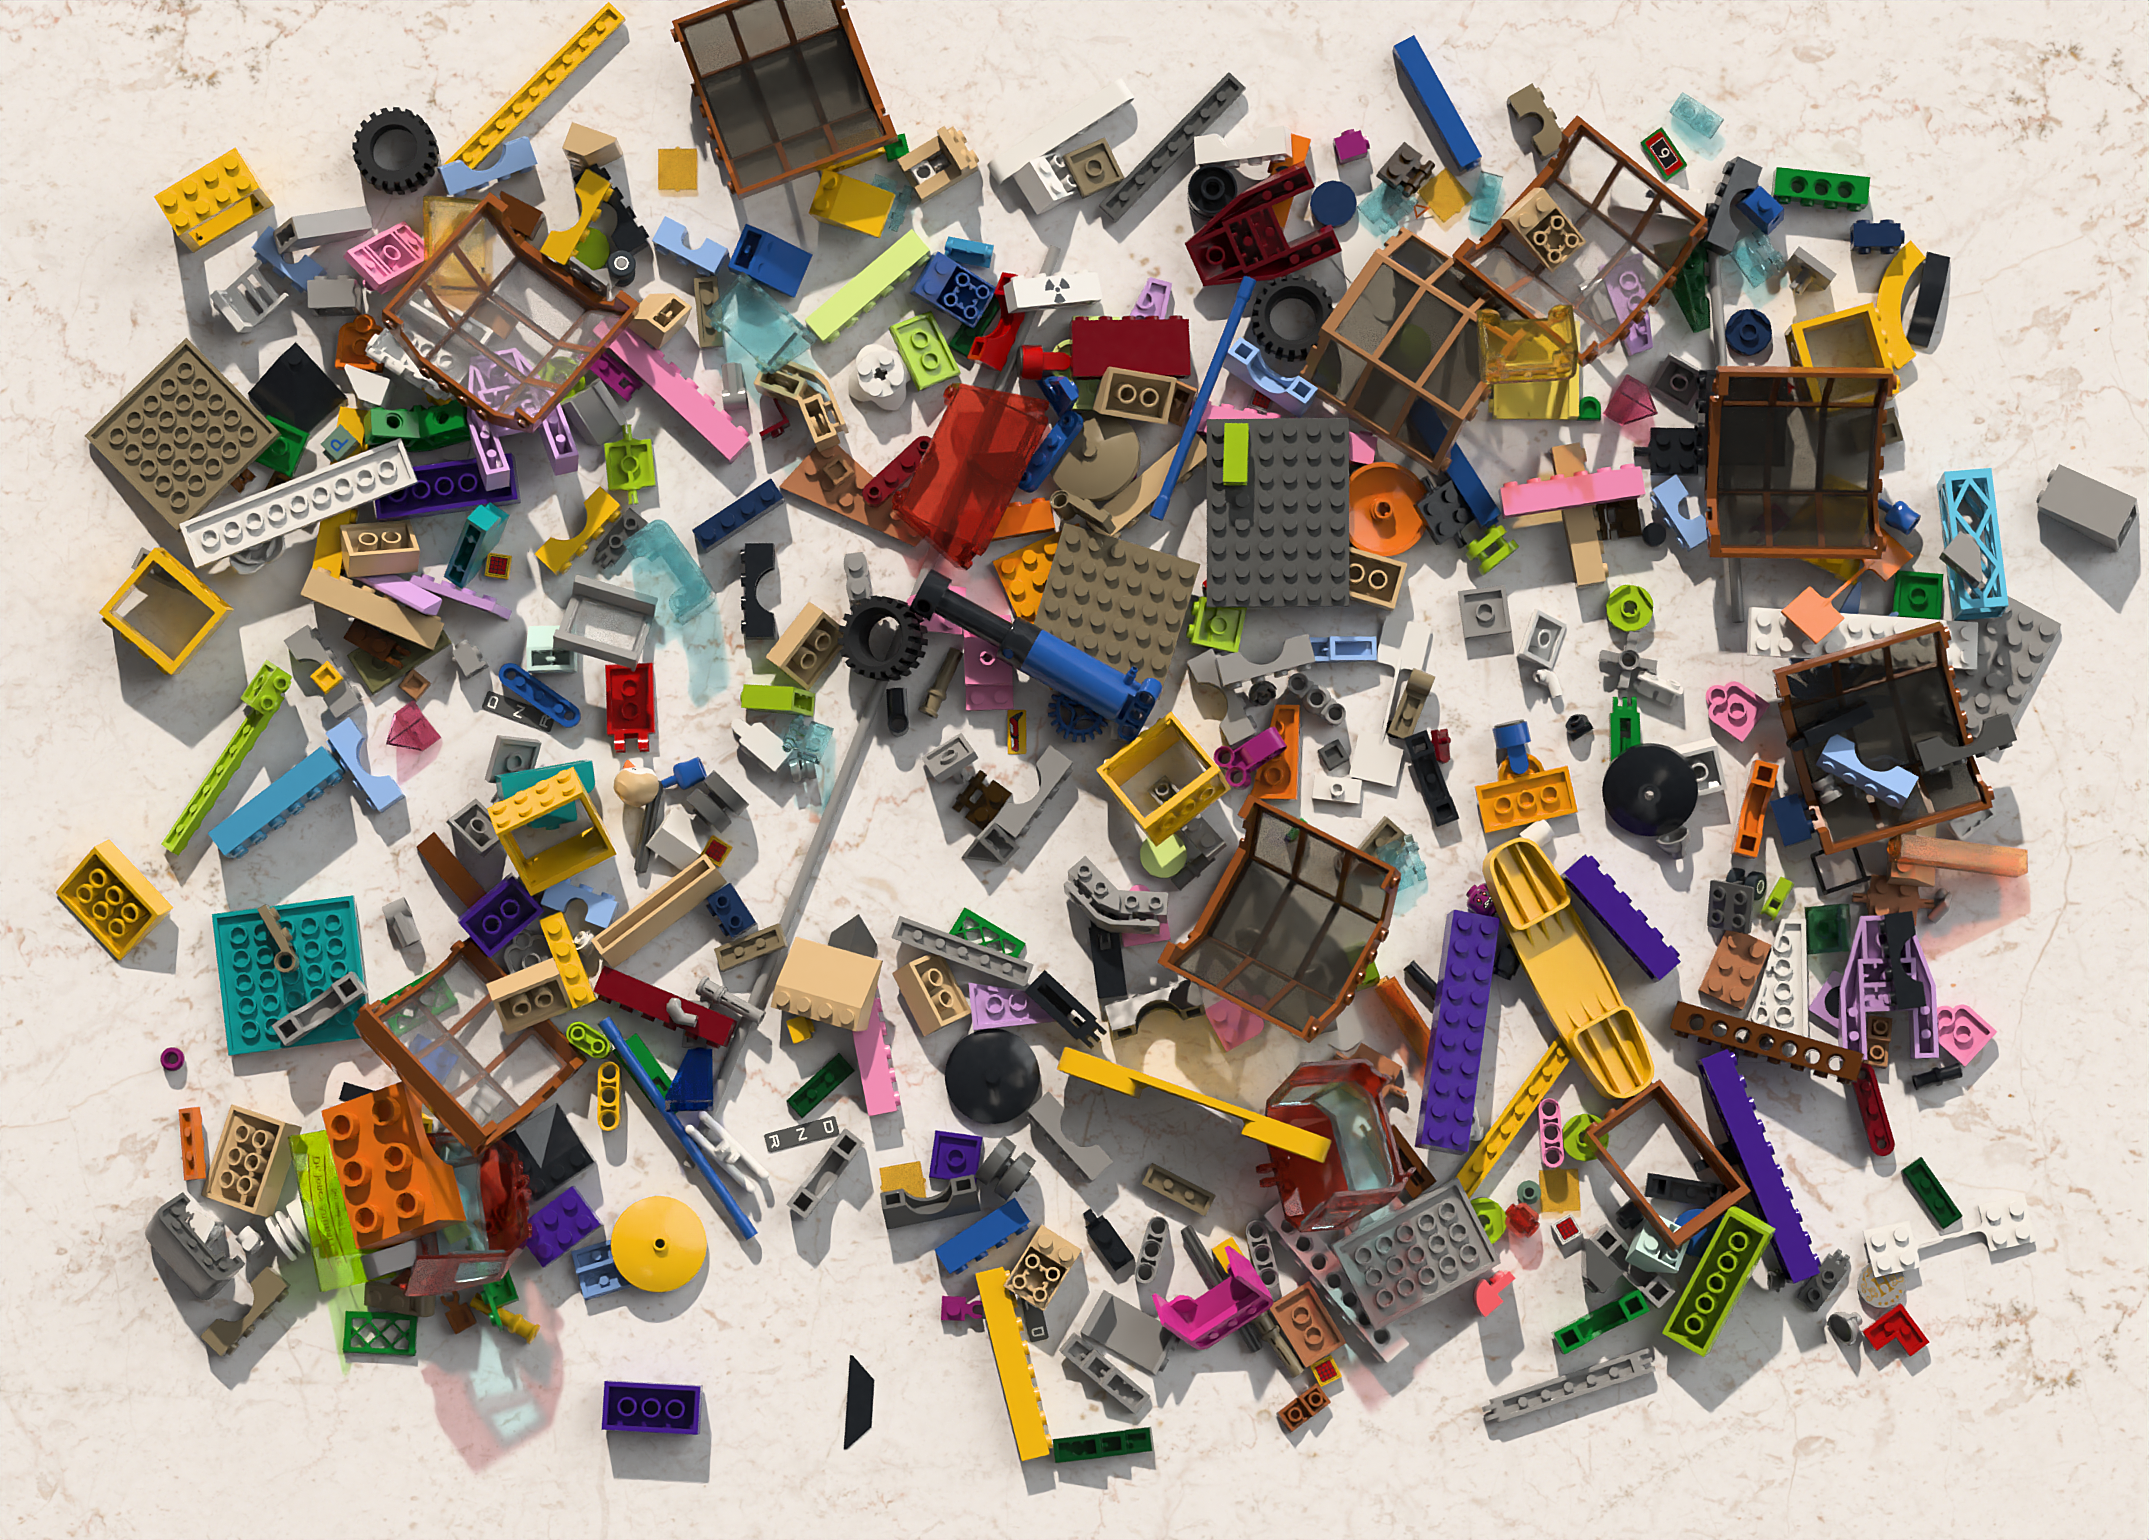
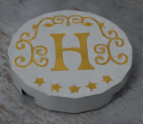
(1881, 1290)

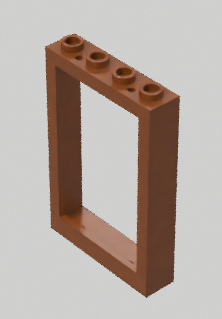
(1737, 1189)

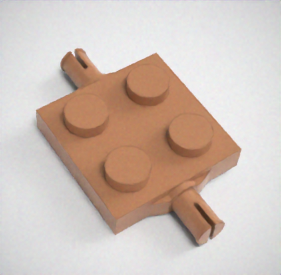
(1891, 898)
(1382, 1064)

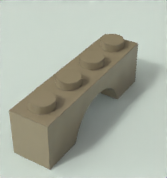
(267, 1289)

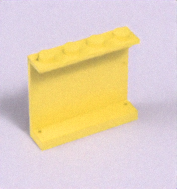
(1536, 400)

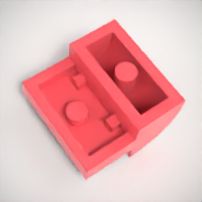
(1486, 1295)

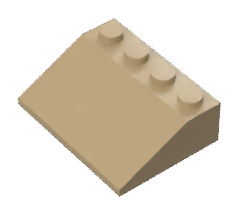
(827, 984)
(250, 1161)

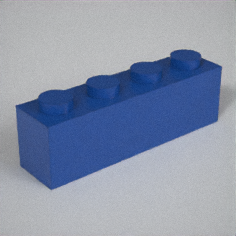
(983, 1235)

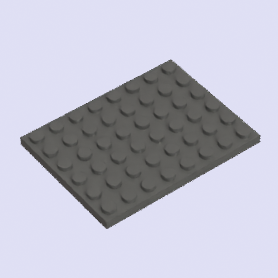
(1289, 527)

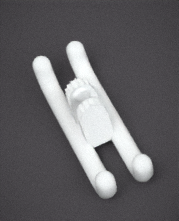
(727, 1152)

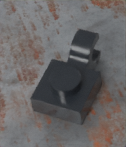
(1726, 1151)

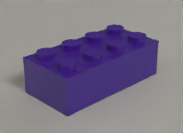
(652, 1407)

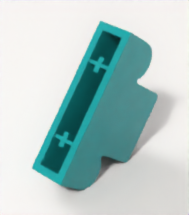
(476, 541)
(513, 782)

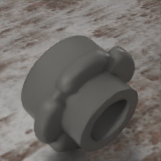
(1775, 1280)

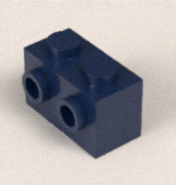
(1792, 820)
(731, 911)

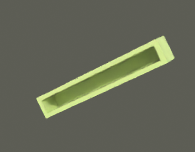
(868, 287)

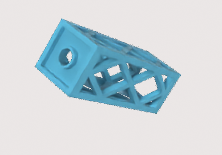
(1982, 484)

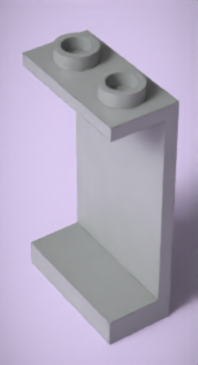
(1130, 1332)

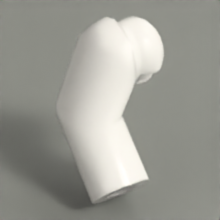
(1548, 679)

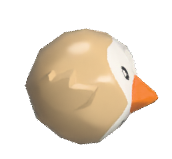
(636, 785)

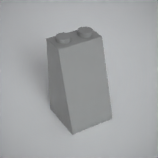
(2088, 506)

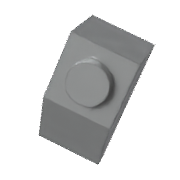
(1964, 558)

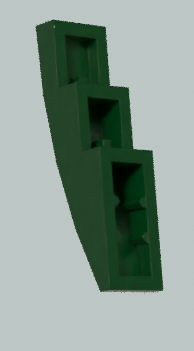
(1103, 1444)

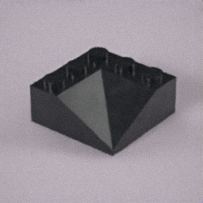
(549, 1151)

